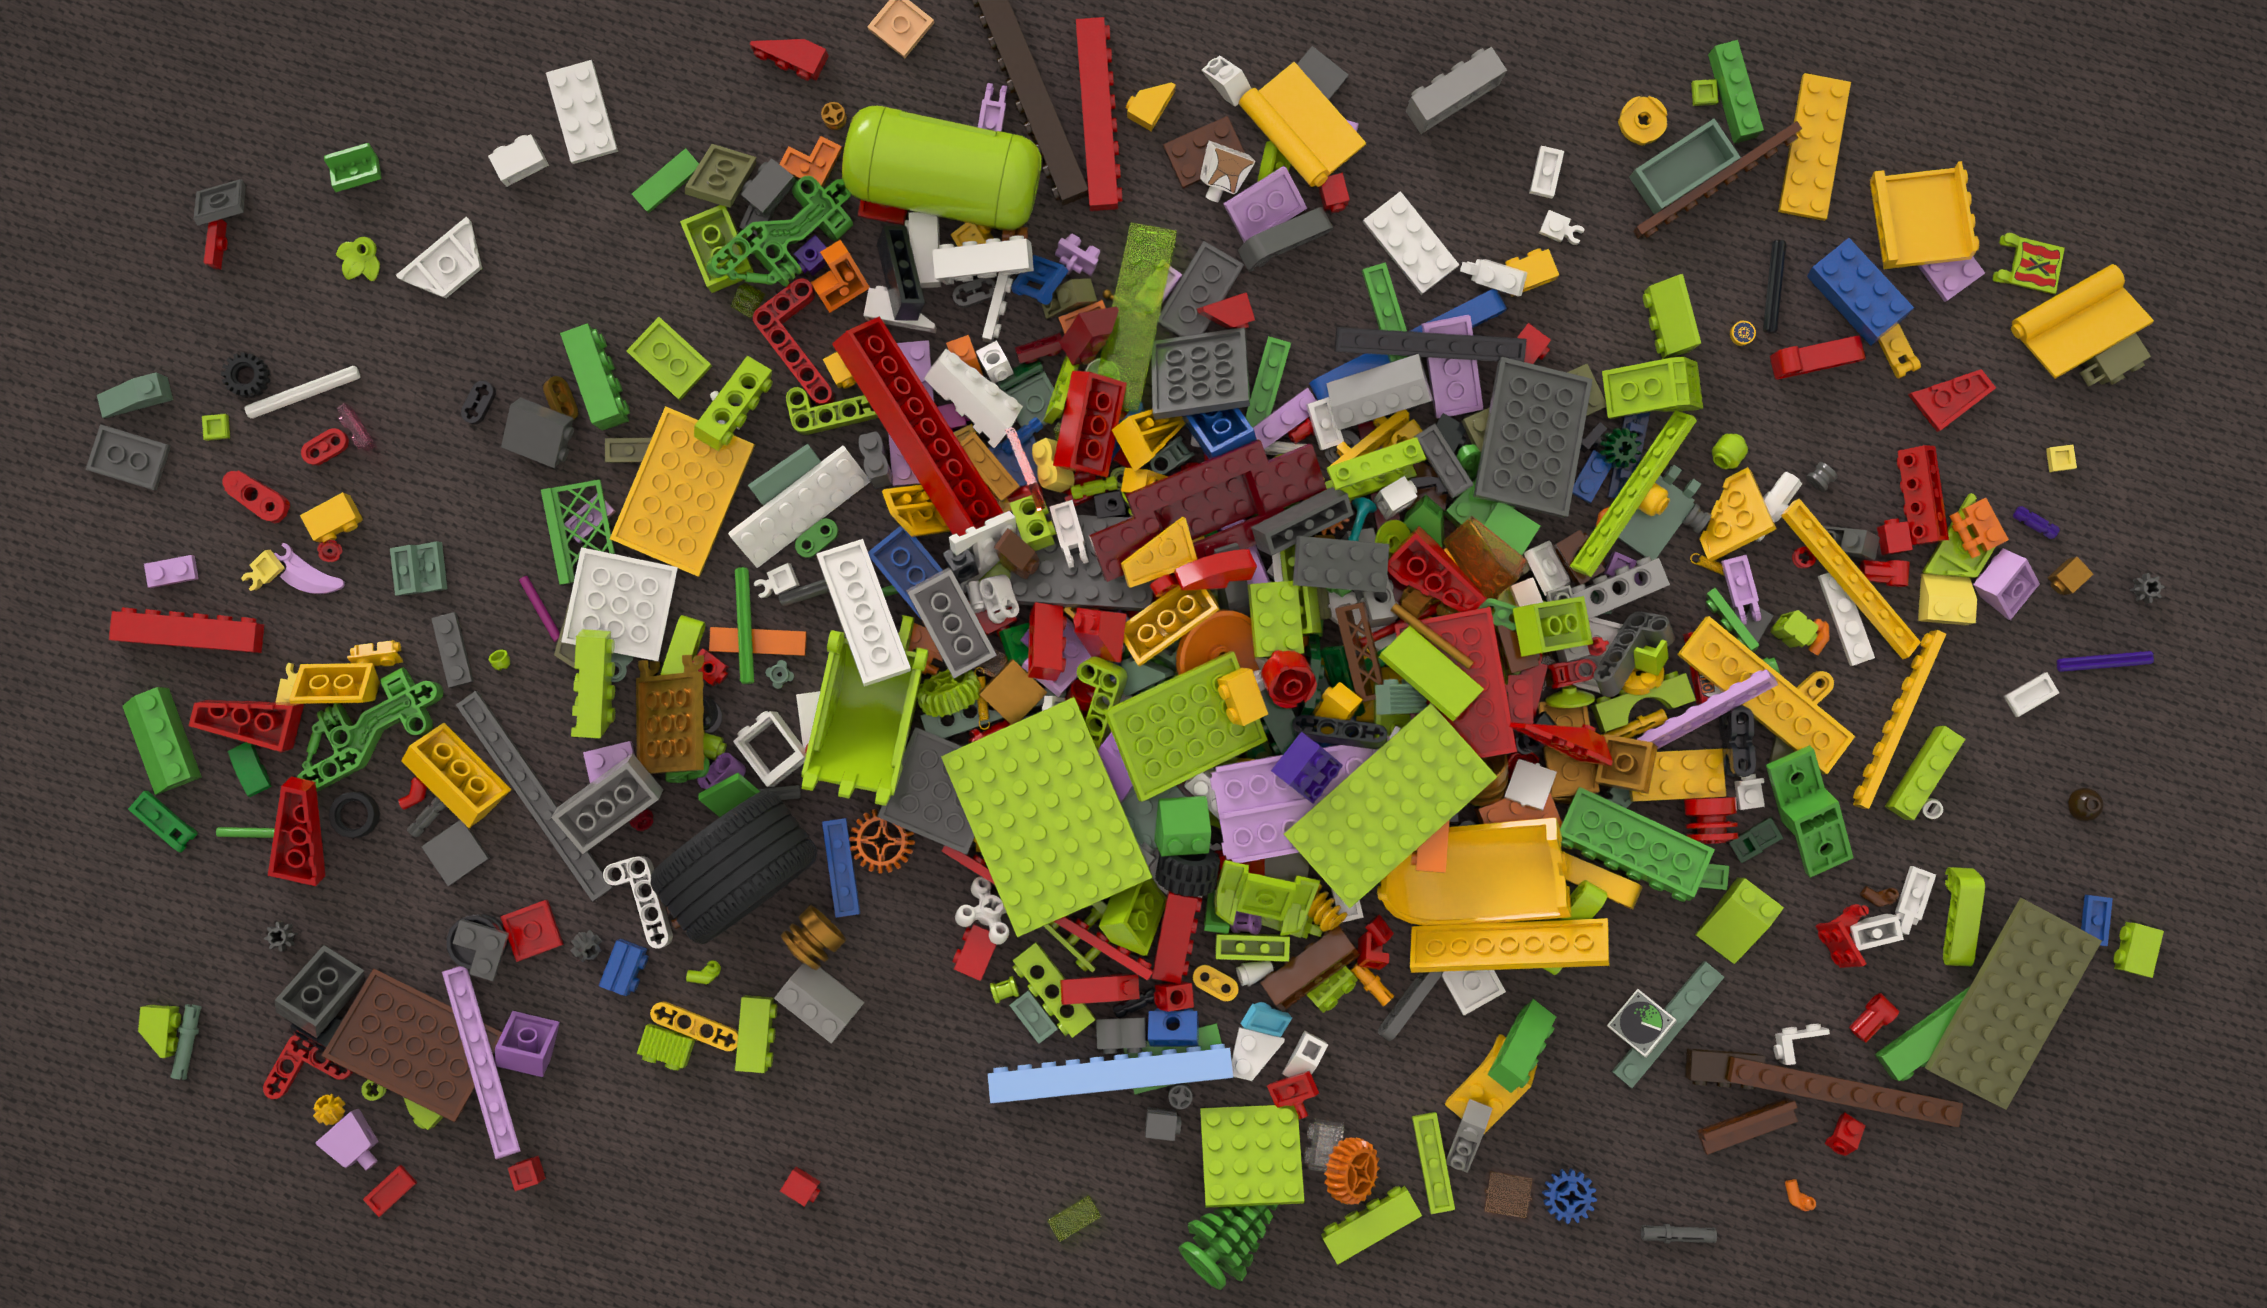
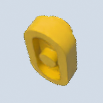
(1809, 688)
(1215, 982)

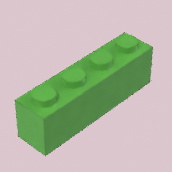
(1735, 91)
(1522, 1046)

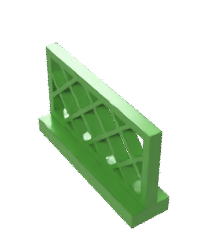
(557, 527)

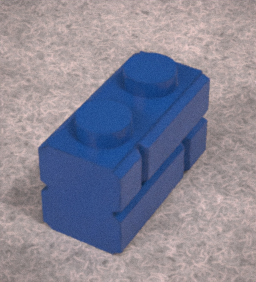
(623, 967)

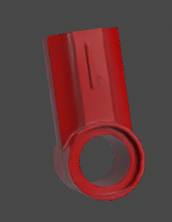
(1891, 572)
(1878, 1013)

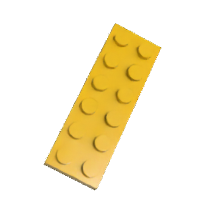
(1815, 152)

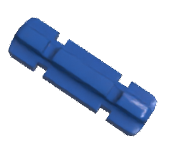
(1023, 433)

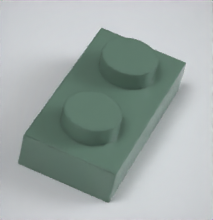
(1033, 1016)

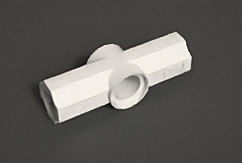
(1780, 496)

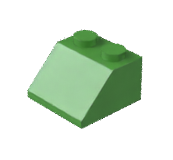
(1182, 826)

